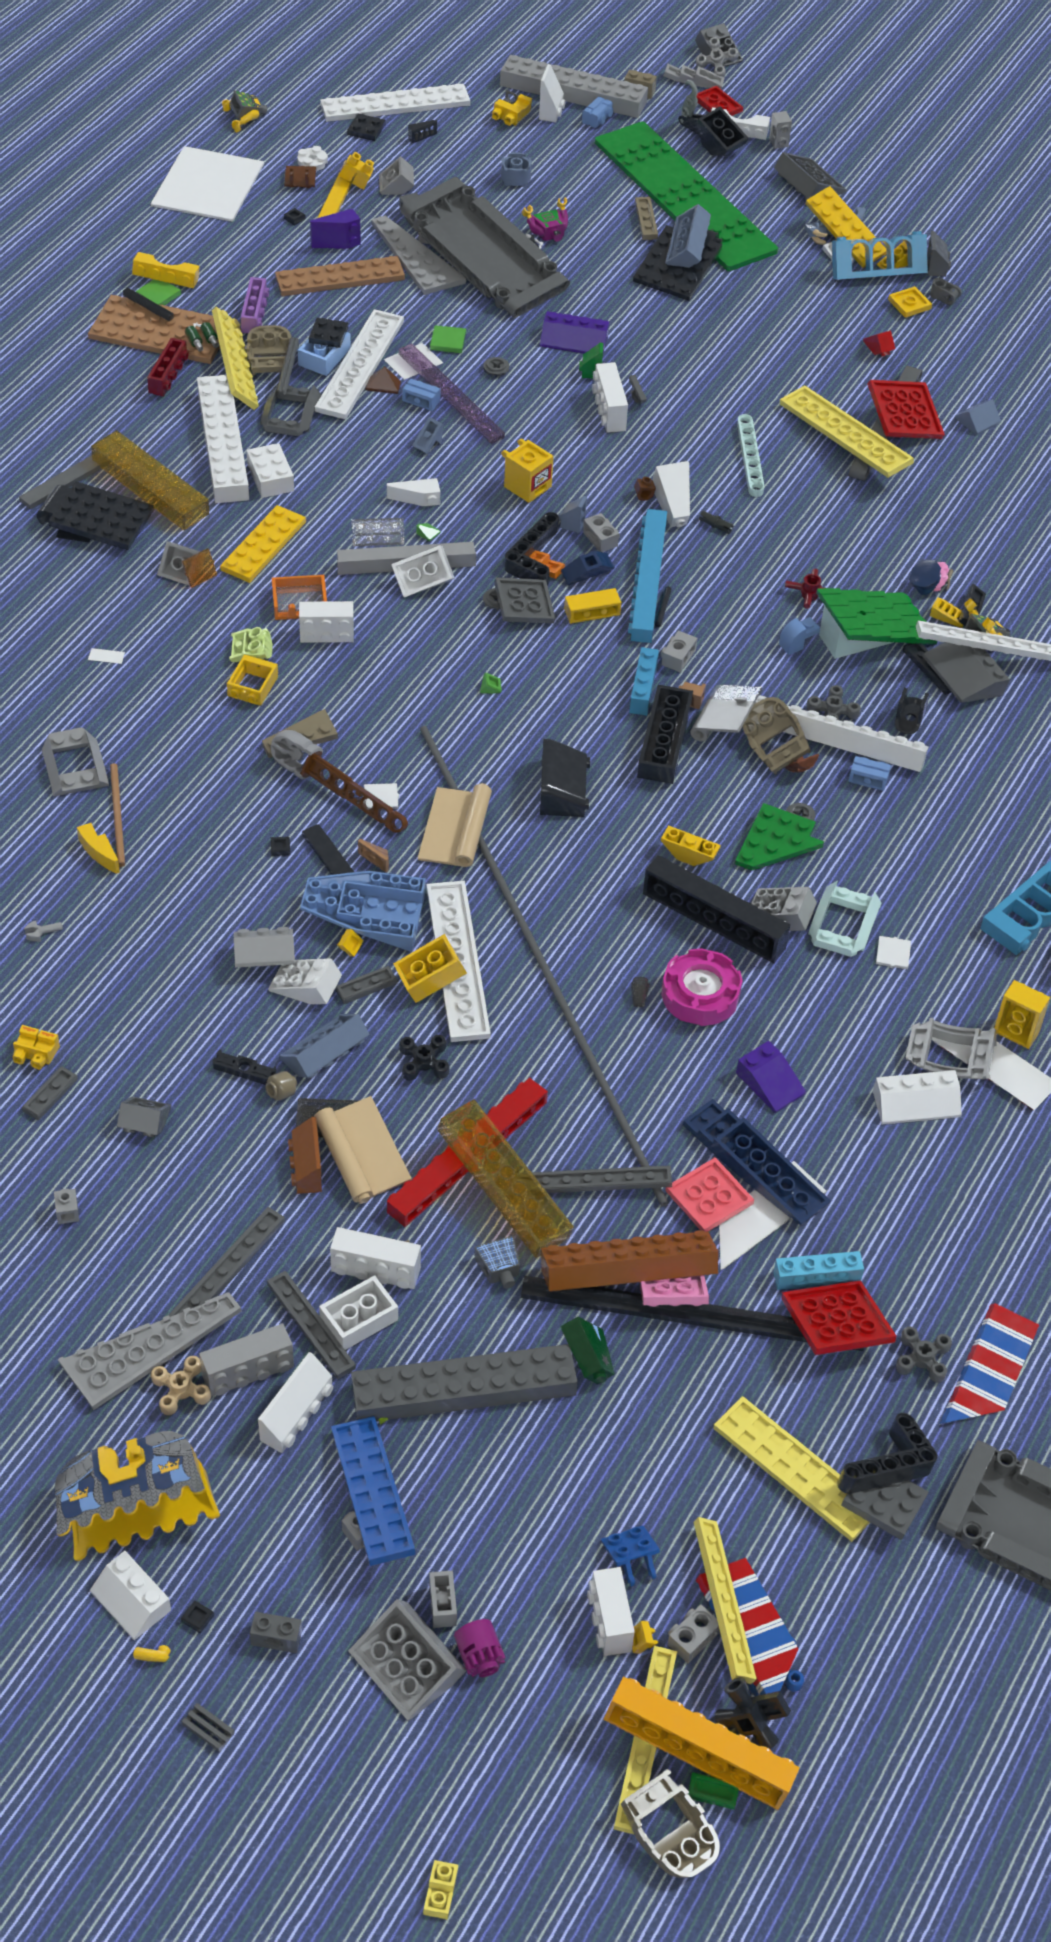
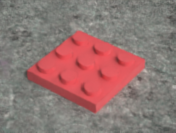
(709, 1195)

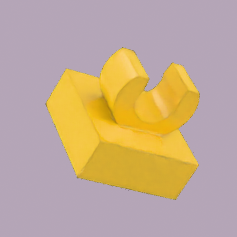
(350, 942)
(643, 1637)

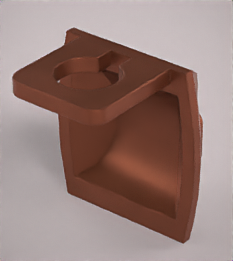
(802, 764)

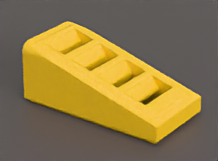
(944, 610)

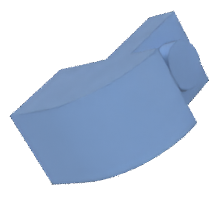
(795, 633)

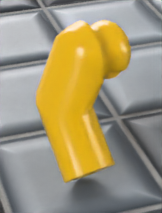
(151, 1655)

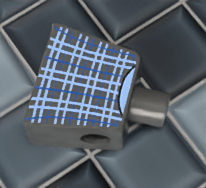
(498, 1261)

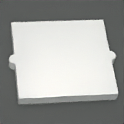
(384, 792)
(893, 952)

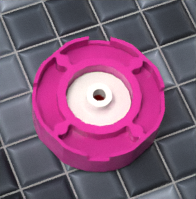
(701, 987)

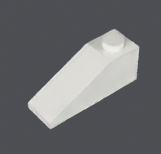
(416, 492)

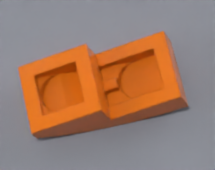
(544, 558)

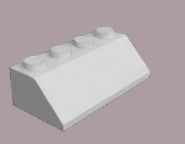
(918, 1097)
(295, 1404)

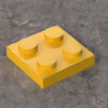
(910, 302)

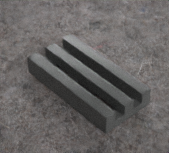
(192, 1715)

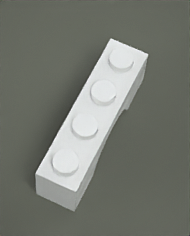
(753, 127)

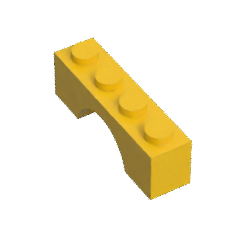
(182, 274)

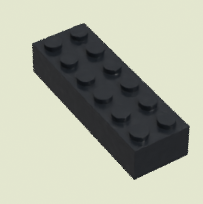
(665, 734)

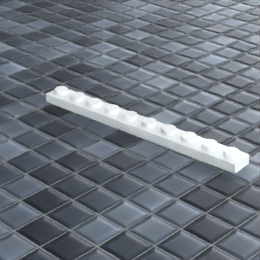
(983, 640)

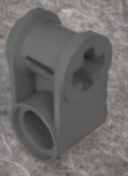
(944, 291)

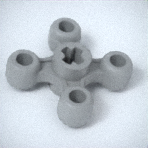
(717, 57)

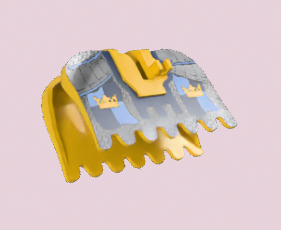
(114, 1502)

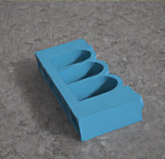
(916, 253)
(1008, 931)

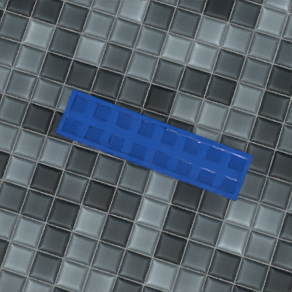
(373, 1491)

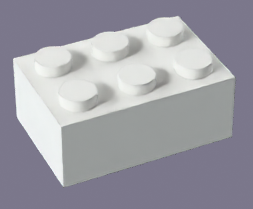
(270, 470)
(326, 621)
(359, 1312)
(611, 1611)

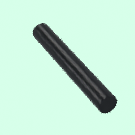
(662, 609)

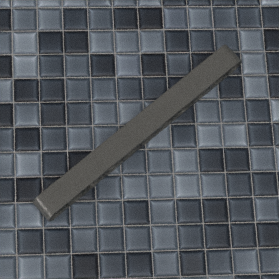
(860, 469)

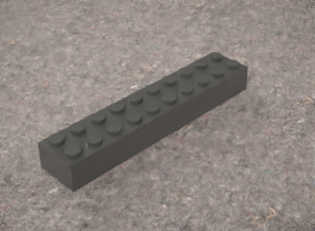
(464, 1383)

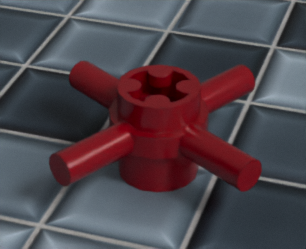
(807, 587)

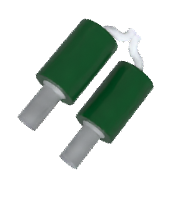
(207, 331)

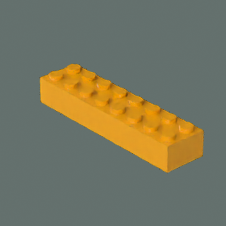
(701, 1742)

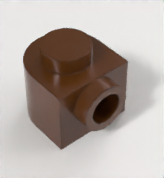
(644, 488)

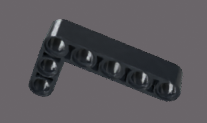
(517, 557)
(912, 1462)

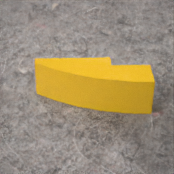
(98, 847)

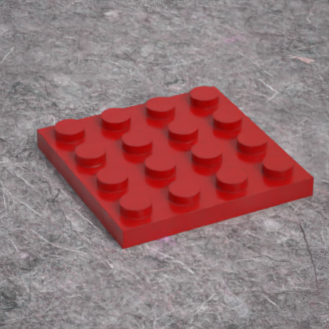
(905, 409)
(838, 1317)

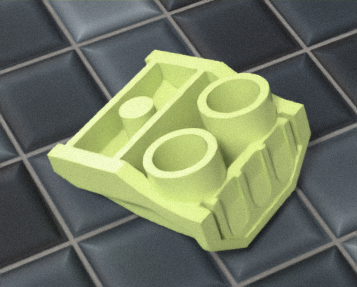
(251, 642)

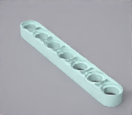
(750, 460)

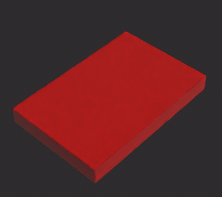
(715, 97)

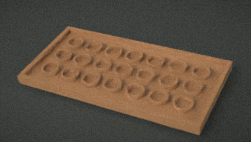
(136, 327)

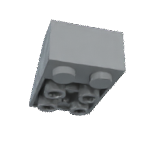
(790, 904)

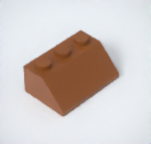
(305, 1158)

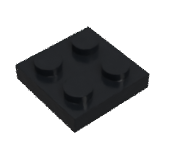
(366, 127)
(328, 332)

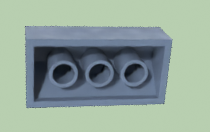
(688, 237)
(325, 1045)

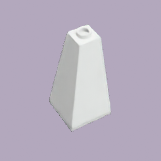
(673, 492)

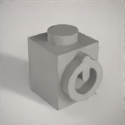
(66, 1206)

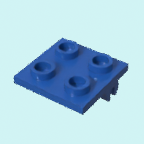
(629, 1546)

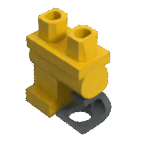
(510, 110)

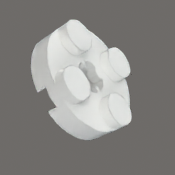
(312, 157)

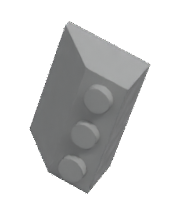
(264, 947)

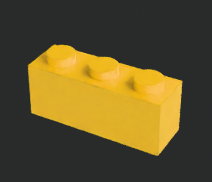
(592, 605)

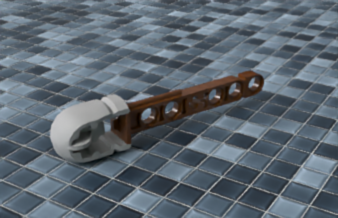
(288, 748)

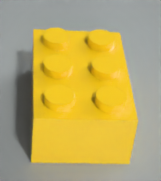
(430, 968)
(1021, 1014)

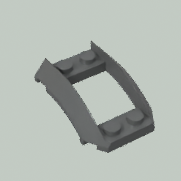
(290, 427)

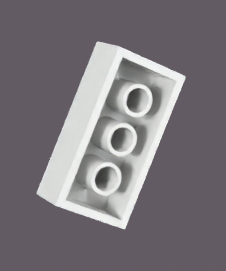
(610, 397)
(371, 1255)

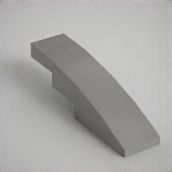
(700, 77)

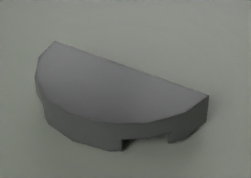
(637, 392)

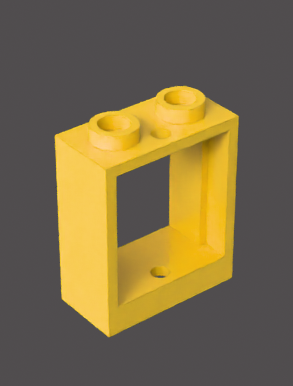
(250, 665)

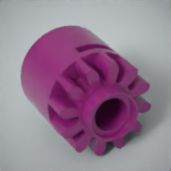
(479, 1648)

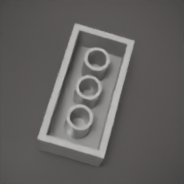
(247, 1360)

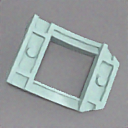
(850, 899)

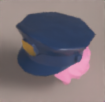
(929, 576)

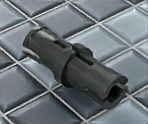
(716, 522)

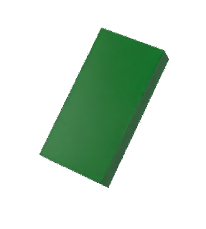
(712, 1791)

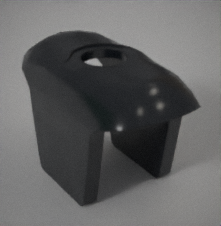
(910, 706)

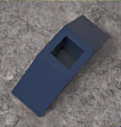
(587, 567)

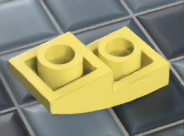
(440, 1889)

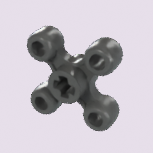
(834, 704)
(923, 1354)

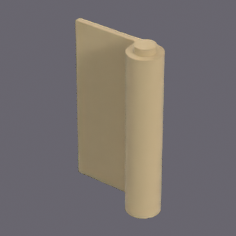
(455, 826)
(362, 1149)

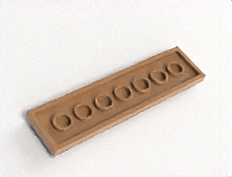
(339, 275)

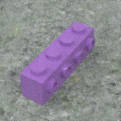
(254, 304)

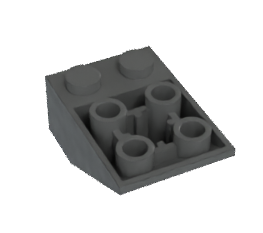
(726, 41)

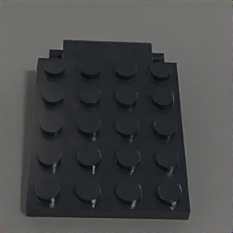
(675, 279)
(95, 514)

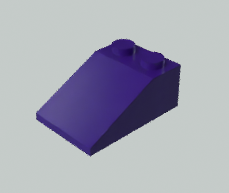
(336, 230)
(770, 1077)

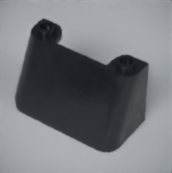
(563, 780)

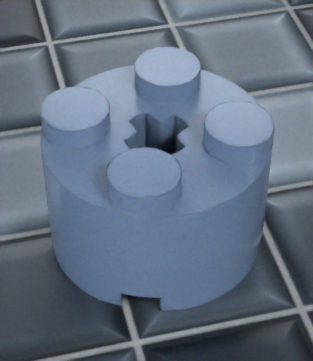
(516, 169)

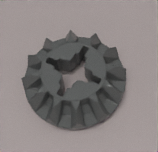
(496, 362)
(489, 597)
(807, 811)

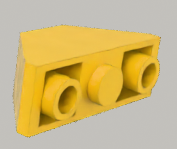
(689, 847)

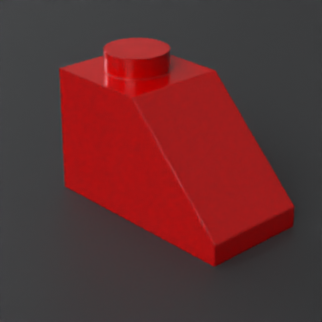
(880, 343)

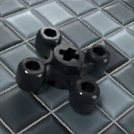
(424, 1057)

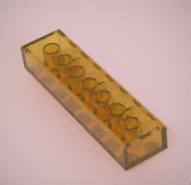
(150, 480)
(504, 1178)

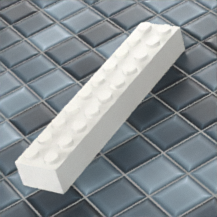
(222, 439)

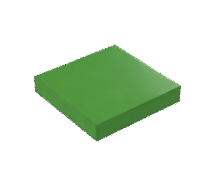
(159, 292)
(448, 339)

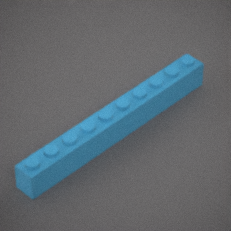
(648, 577)

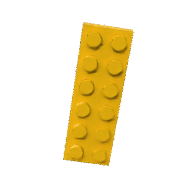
(843, 223)
(263, 544)

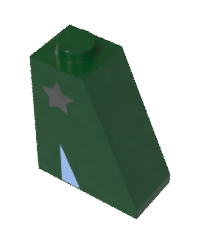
(589, 1349)

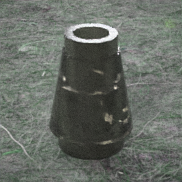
(639, 991)

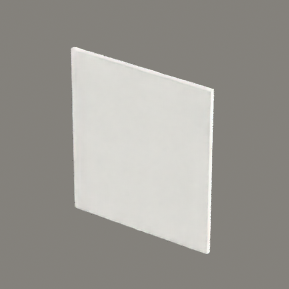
(207, 184)

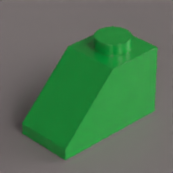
(590, 359)

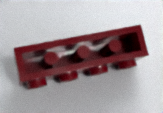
(167, 367)

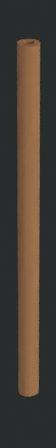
(117, 814)

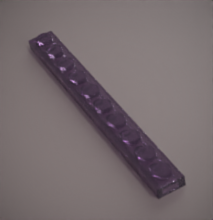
(452, 393)

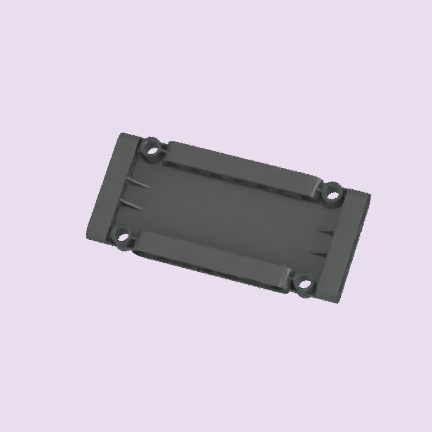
(485, 247)
(1004, 1511)

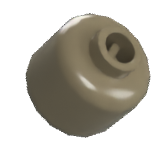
(281, 1085)

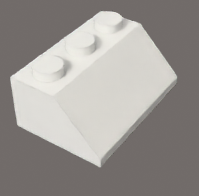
(130, 1595)

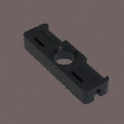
(231, 1064)

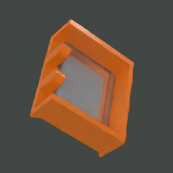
(295, 589)

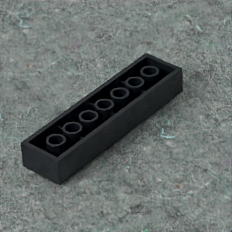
(716, 909)

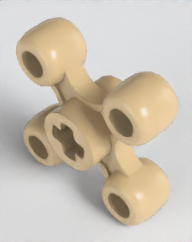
(161, 1377)

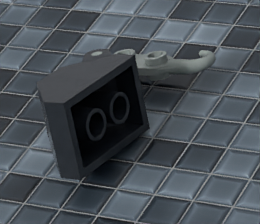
(716, 129)

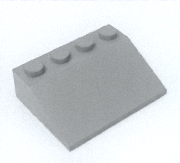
(406, 1659)

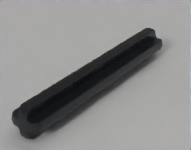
(148, 304)

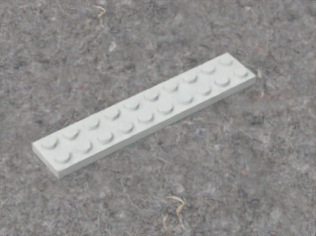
(395, 102)
(359, 364)
(465, 996)

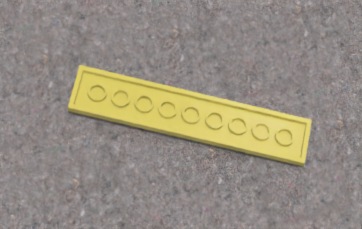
(847, 431)

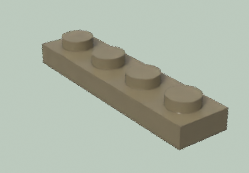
(646, 218)

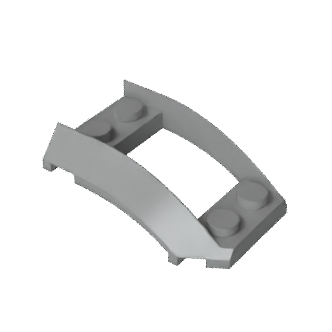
(78, 780)
(981, 1052)

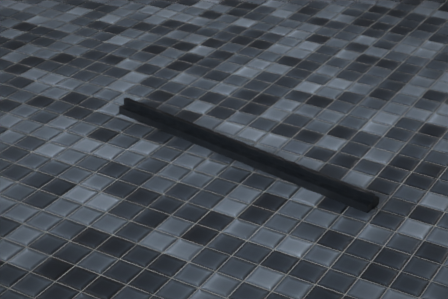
(632, 1304)

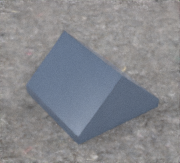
(980, 417)

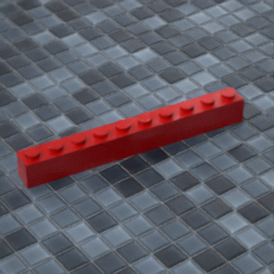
(448, 1169)

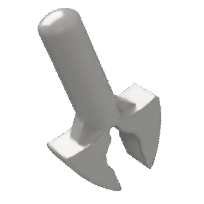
(39, 930)

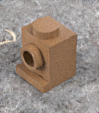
(698, 693)

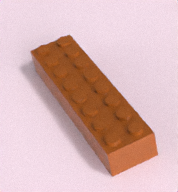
(629, 1260)

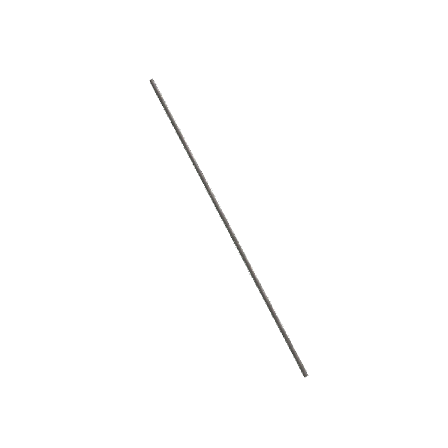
(550, 978)

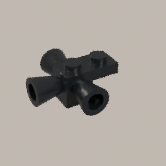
(752, 1712)

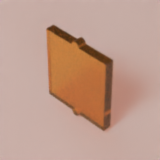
(199, 568)

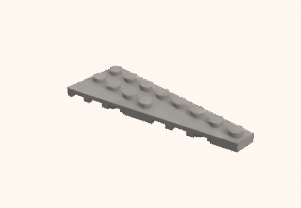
(422, 264)
(120, 1362)

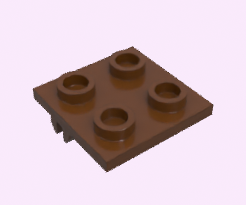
(300, 176)

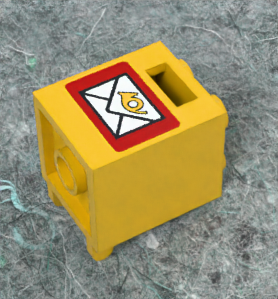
(528, 470)

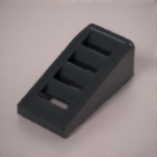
(414, 130)

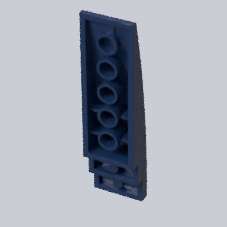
(756, 1161)

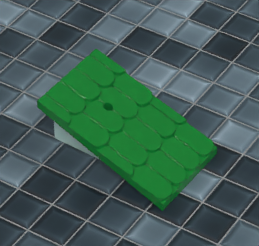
(867, 620)

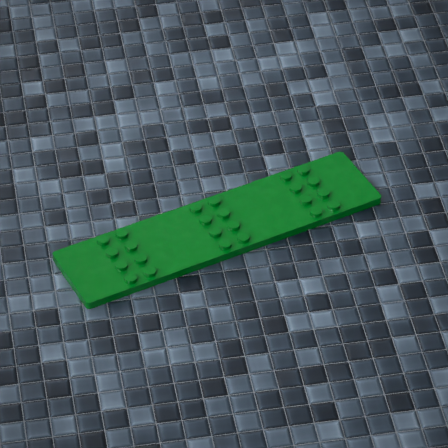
(679, 187)

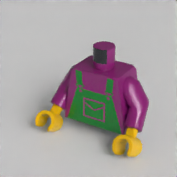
(548, 224)

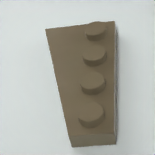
(315, 727)

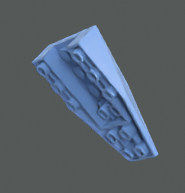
(370, 904)

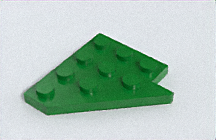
(776, 837)

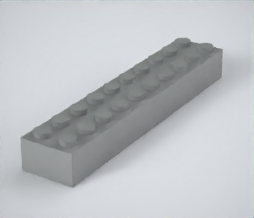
(576, 85)

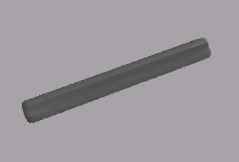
(287, 366)

